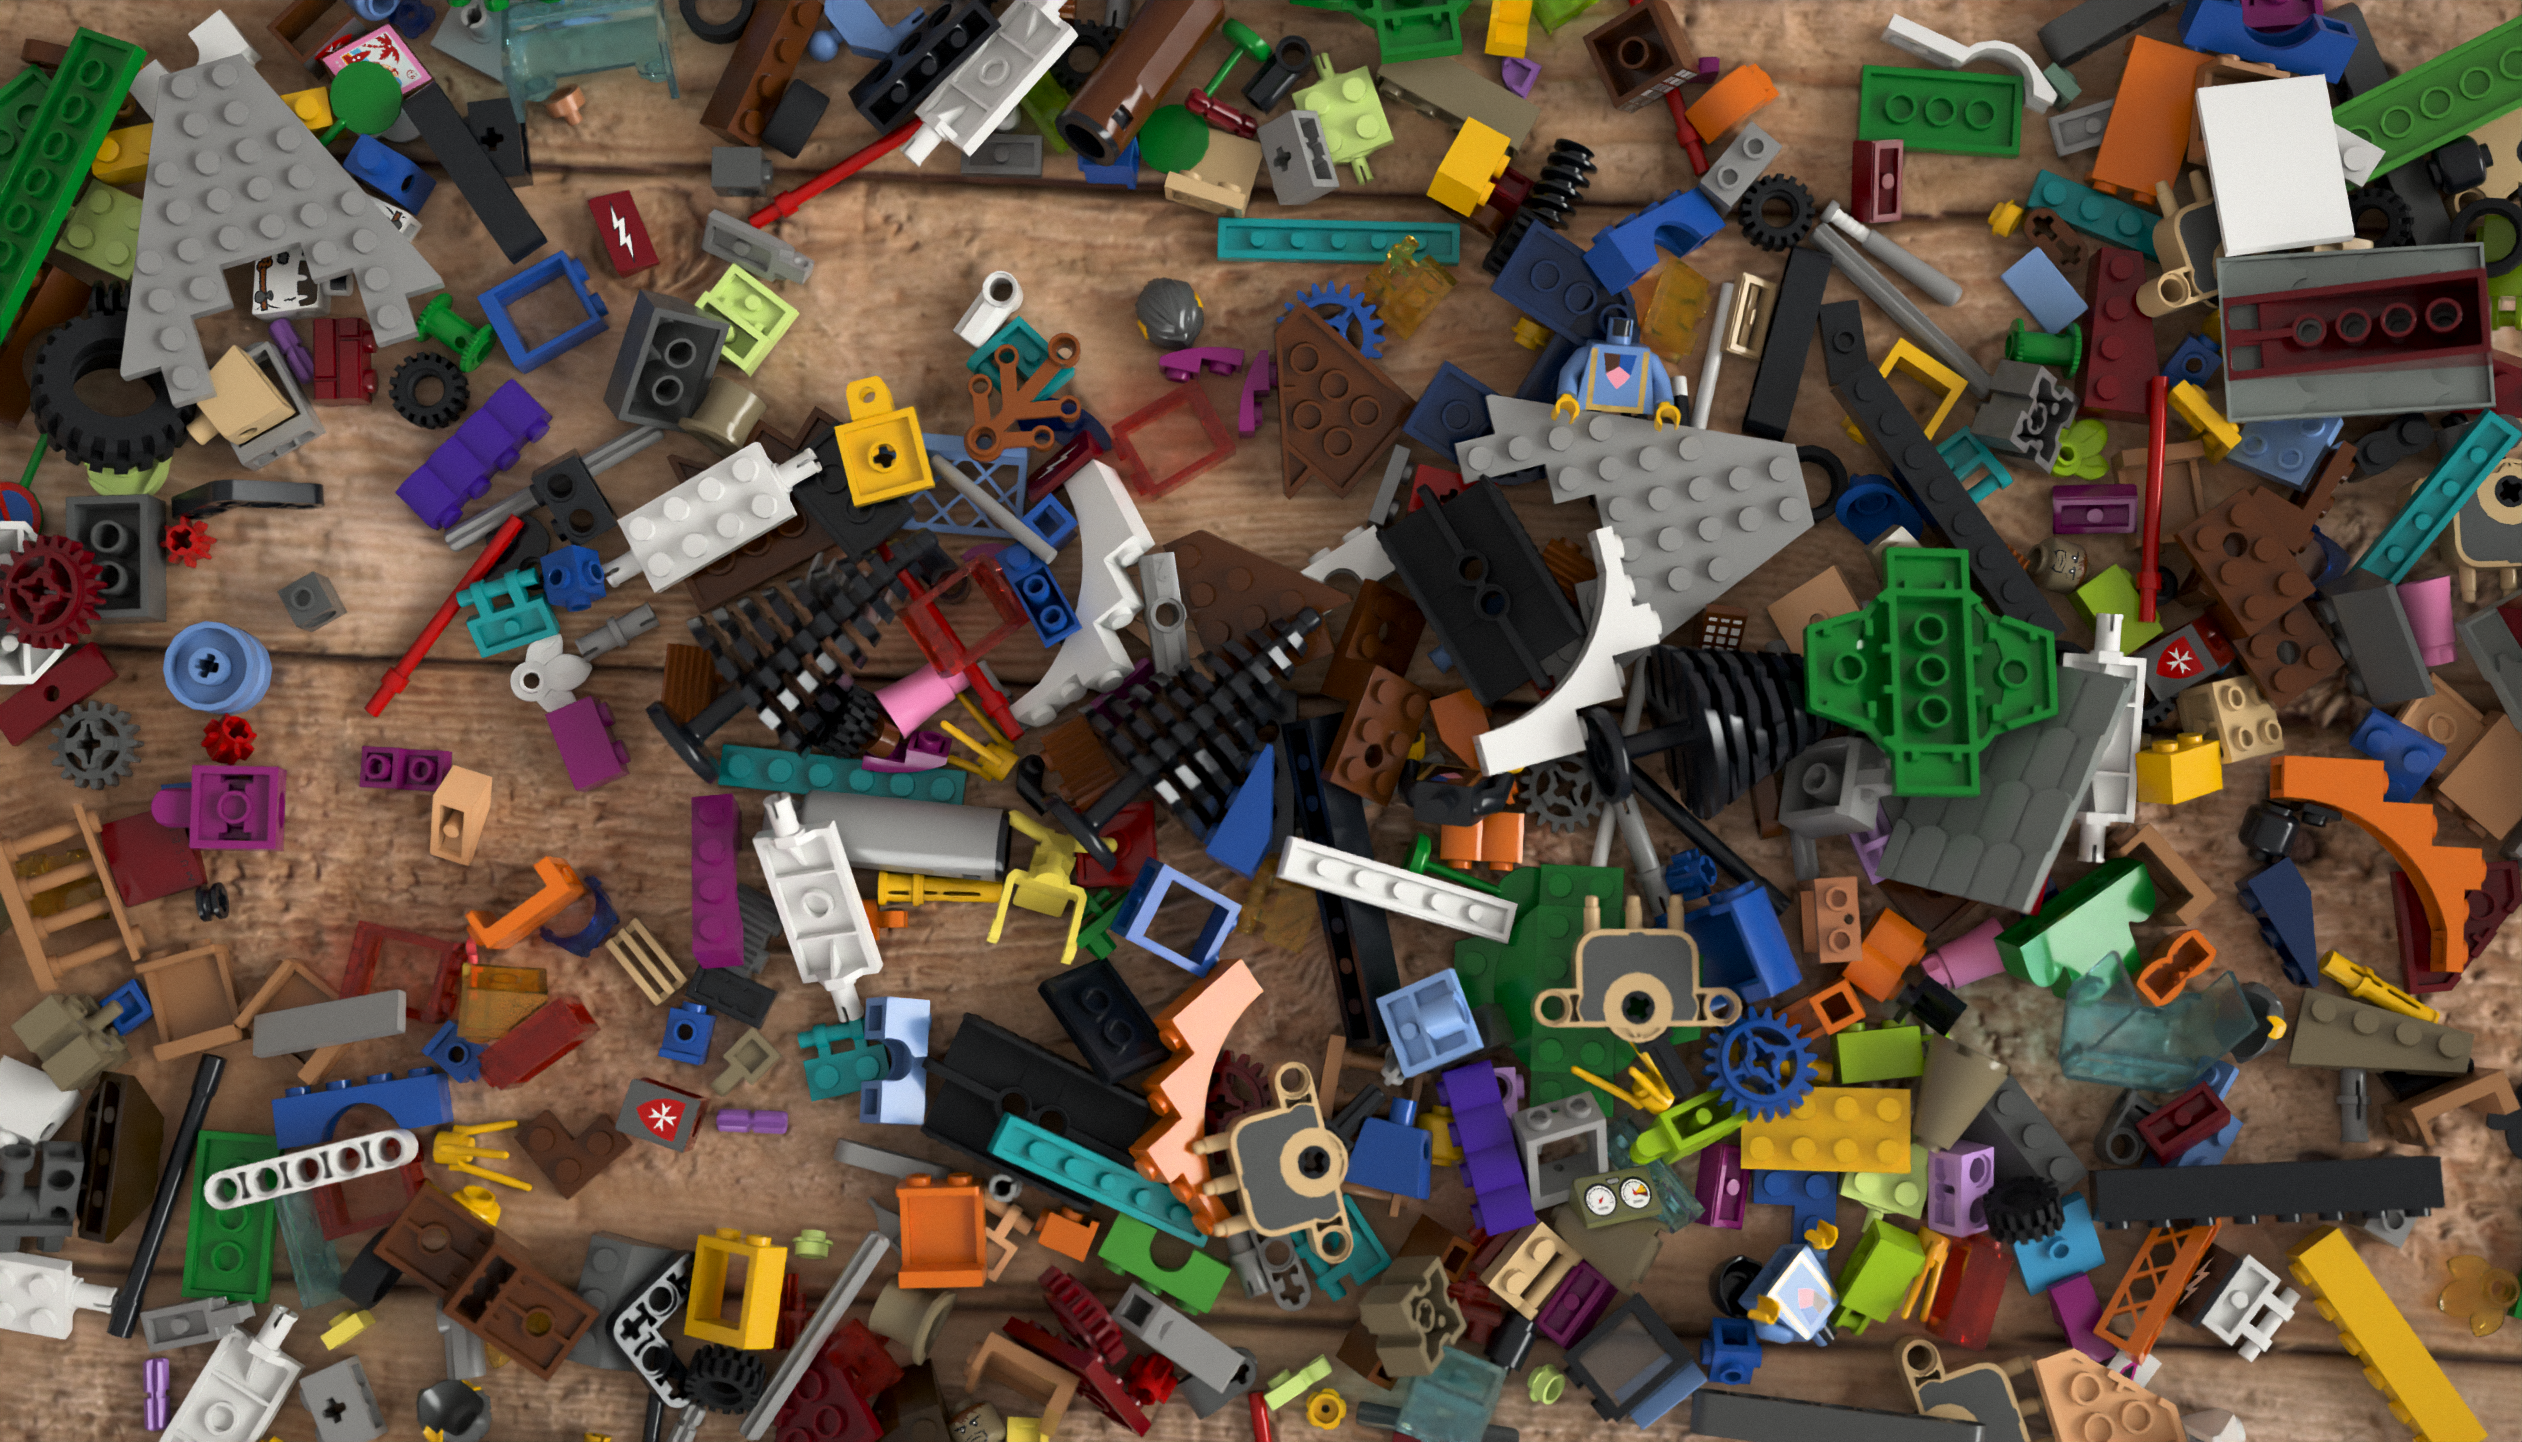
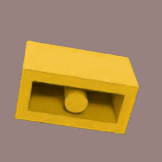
(1469, 166)
(2179, 769)

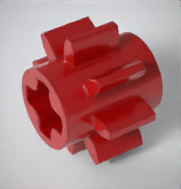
(200, 542)
(228, 739)
(1151, 1378)

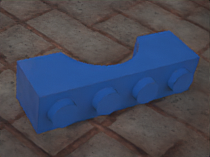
(2309, 49)
(1628, 250)
(312, 1118)

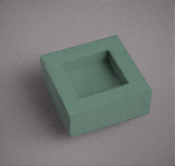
(2064, 85)

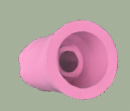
(2430, 618)
(919, 697)
(1966, 957)

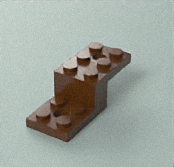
(2289, 518)
(2259, 598)
(1381, 704)
(486, 1281)

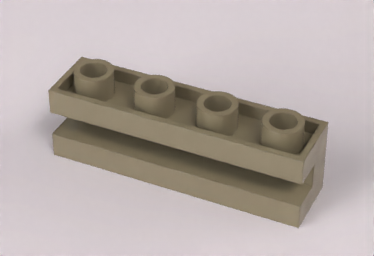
(1453, 92)

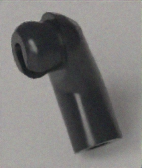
(1030, 782)

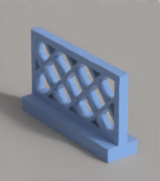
(953, 448)

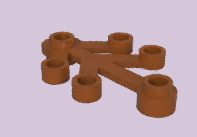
(1019, 404)

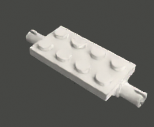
(992, 79)
(709, 516)
(2114, 784)
(818, 903)
(42, 1295)
(239, 1386)

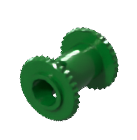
(455, 332)
(2045, 348)

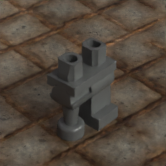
(43, 1209)

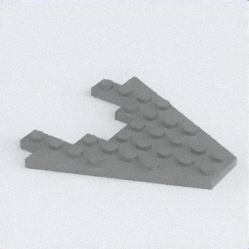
(240, 183)
(1685, 501)

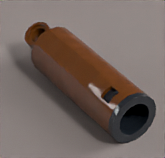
(1136, 76)

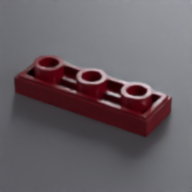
(34, 705)

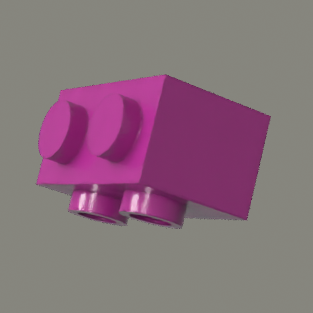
(589, 743)

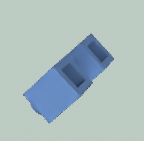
(904, 1030)

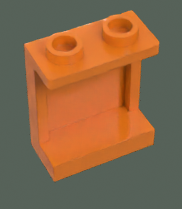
(561, 891)
(942, 1231)

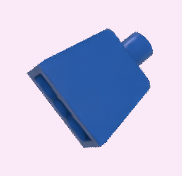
(385, 171)
(1393, 1153)

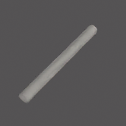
(993, 509)

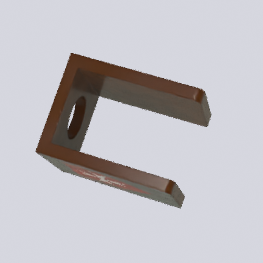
(300, 17)

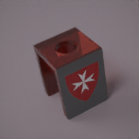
(2185, 656)
(662, 1114)

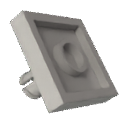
(472, 38)

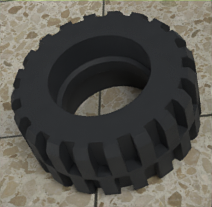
(85, 433)

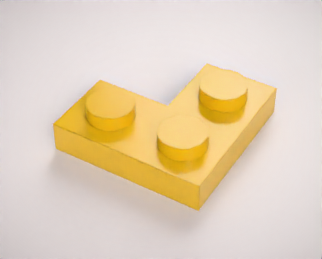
(2207, 425)

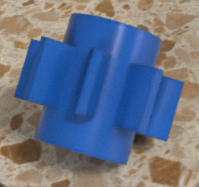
(1691, 874)

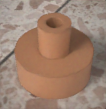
(565, 103)

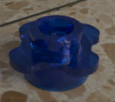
(412, 26)

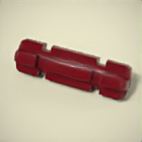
(1220, 114)

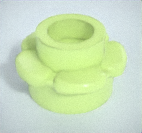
(812, 1245)
(1546, 1384)

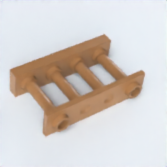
(34, 929)
(1334, 1098)

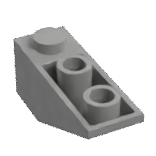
(1177, 1337)

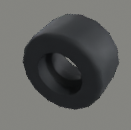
(795, 118)

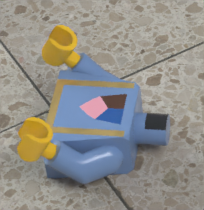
(1616, 378)
(1795, 1291)

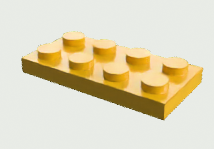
(1834, 1133)

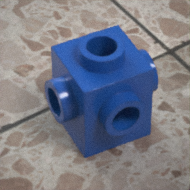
(573, 578)
(1731, 1351)

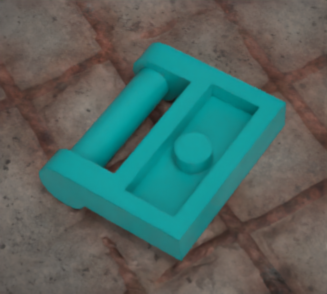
(1032, 354)
(1966, 456)

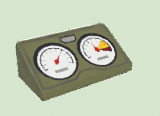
(1614, 1197)

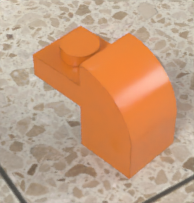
(1731, 102)
(1824, 1009)

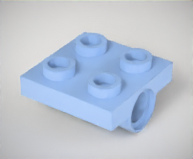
(2285, 449)
(1429, 1023)

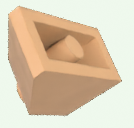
(459, 814)

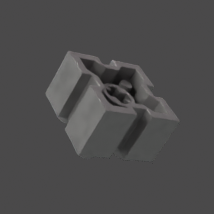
(2025, 415)

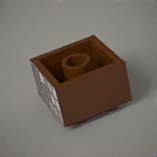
(1641, 55)

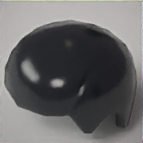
(1729, 1283)

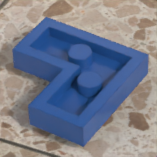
(2406, 753)
(1808, 1192)

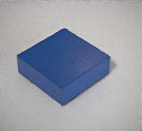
(135, 1005)

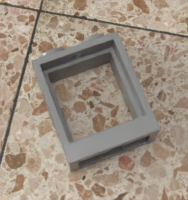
(292, 433)
(1551, 1182)

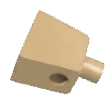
(244, 401)

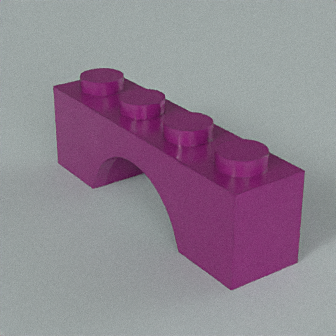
(715, 904)

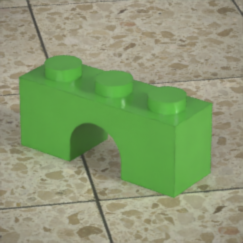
(1193, 1283)

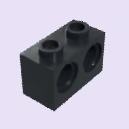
(582, 495)

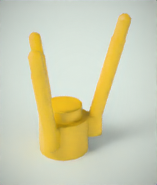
(996, 759)
(1648, 1087)
(457, 1148)
(1935, 1249)

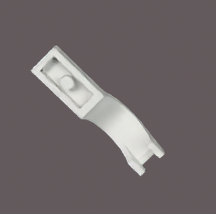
(1953, 55)

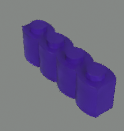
(474, 454)
(1487, 1147)

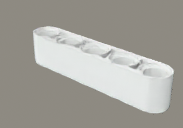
(292, 1173)

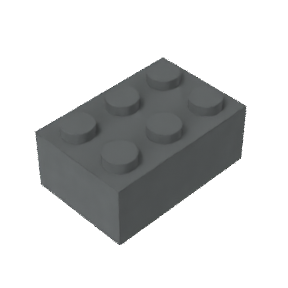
(125, 541)

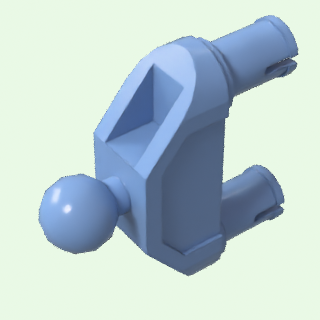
(860, 31)

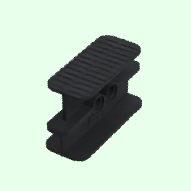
(1431, 557)
(990, 1064)

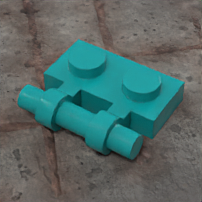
(511, 624)
(844, 1071)
(1363, 1263)

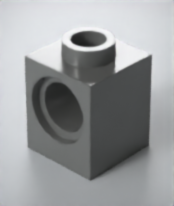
(740, 172)
(312, 601)

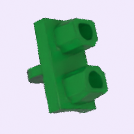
(1093, 934)

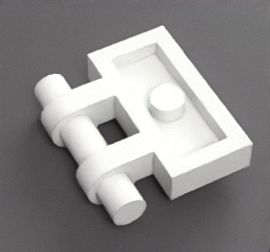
(2242, 1300)

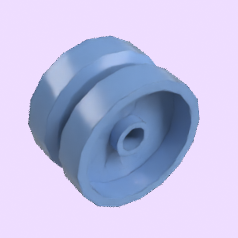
(193, 664)

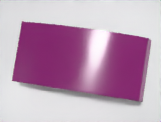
(1187, 363)
(1257, 385)
(924, 752)
(403, 768)
(2078, 1312)

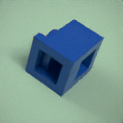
(1122, 172)
(2193, 346)
(1051, 523)
(697, 1047)
(441, 1049)

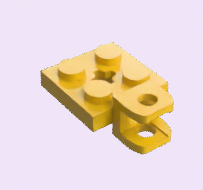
(877, 426)

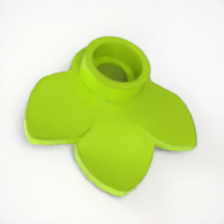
(2082, 449)

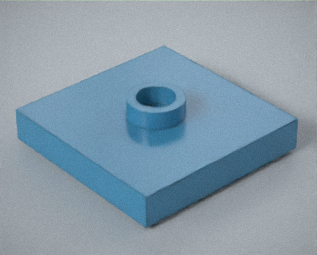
(2064, 1254)

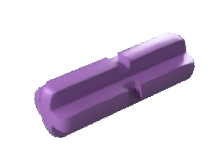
(290, 344)
(760, 1122)
(155, 1384)

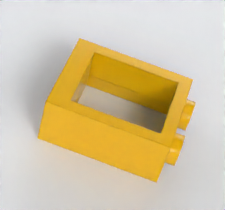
(1927, 372)
(760, 1295)

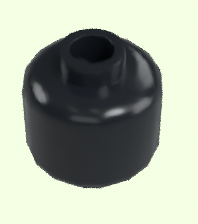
(2459, 165)
(2269, 830)

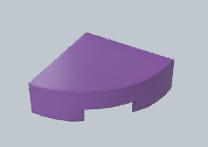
(1519, 75)

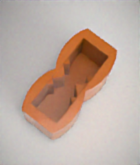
(1492, 840)
(1887, 949)
(2172, 963)

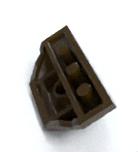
(120, 1156)
(913, 1407)

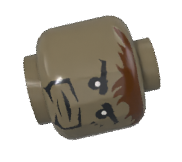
(2058, 565)
(975, 1422)

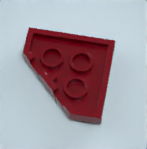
(2487, 910)
(1096, 1382)
(826, 1407)

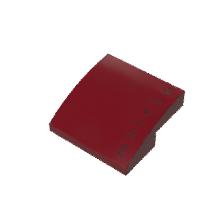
(151, 859)

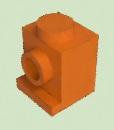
(1066, 1231)

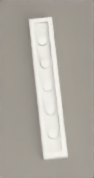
(1396, 889)

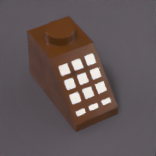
(1719, 627)

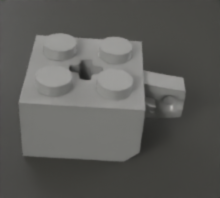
(1834, 788)

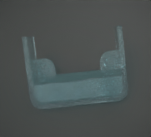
(582, 38)
(2157, 1049)

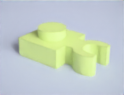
(1286, 1386)

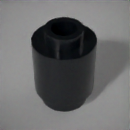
(1511, 1342)

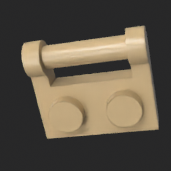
(1522, 1262)

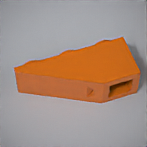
(1456, 721)

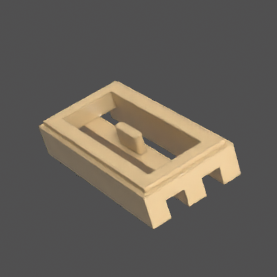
(1742, 316)
(624, 934)

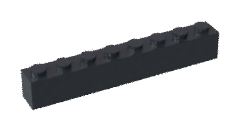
(1942, 498)
(1353, 930)
(2266, 1189)

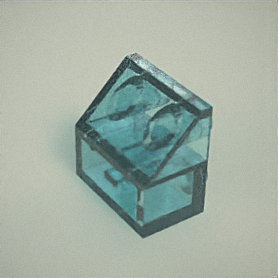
(1452, 1401)

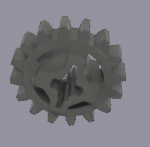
(99, 760)
(1574, 805)

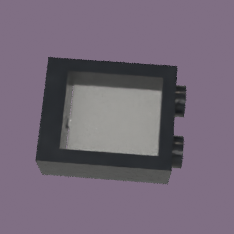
(1624, 1362)

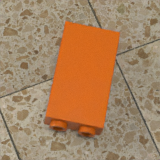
(2147, 120)

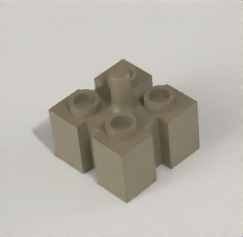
(73, 1039)
(1412, 1316)

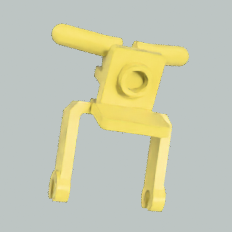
(1047, 881)

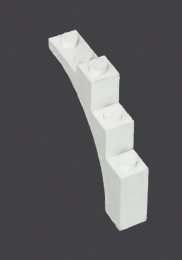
(1107, 600)
(1616, 628)

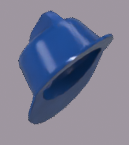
(1874, 506)

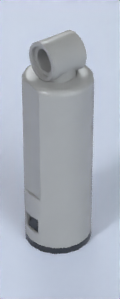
(913, 834)

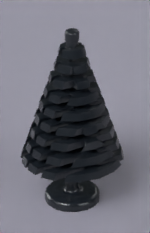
(789, 653)
(1715, 717)
(1182, 736)

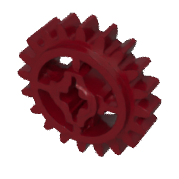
(56, 566)
(1228, 1092)
(1082, 1314)

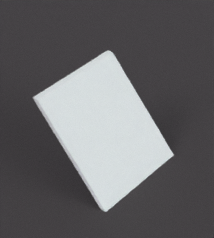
(2274, 165)

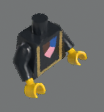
(1451, 792)

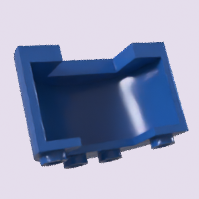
(1740, 944)

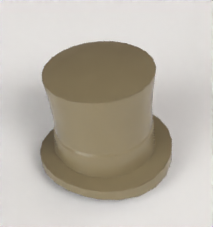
(724, 417)
(911, 1316)

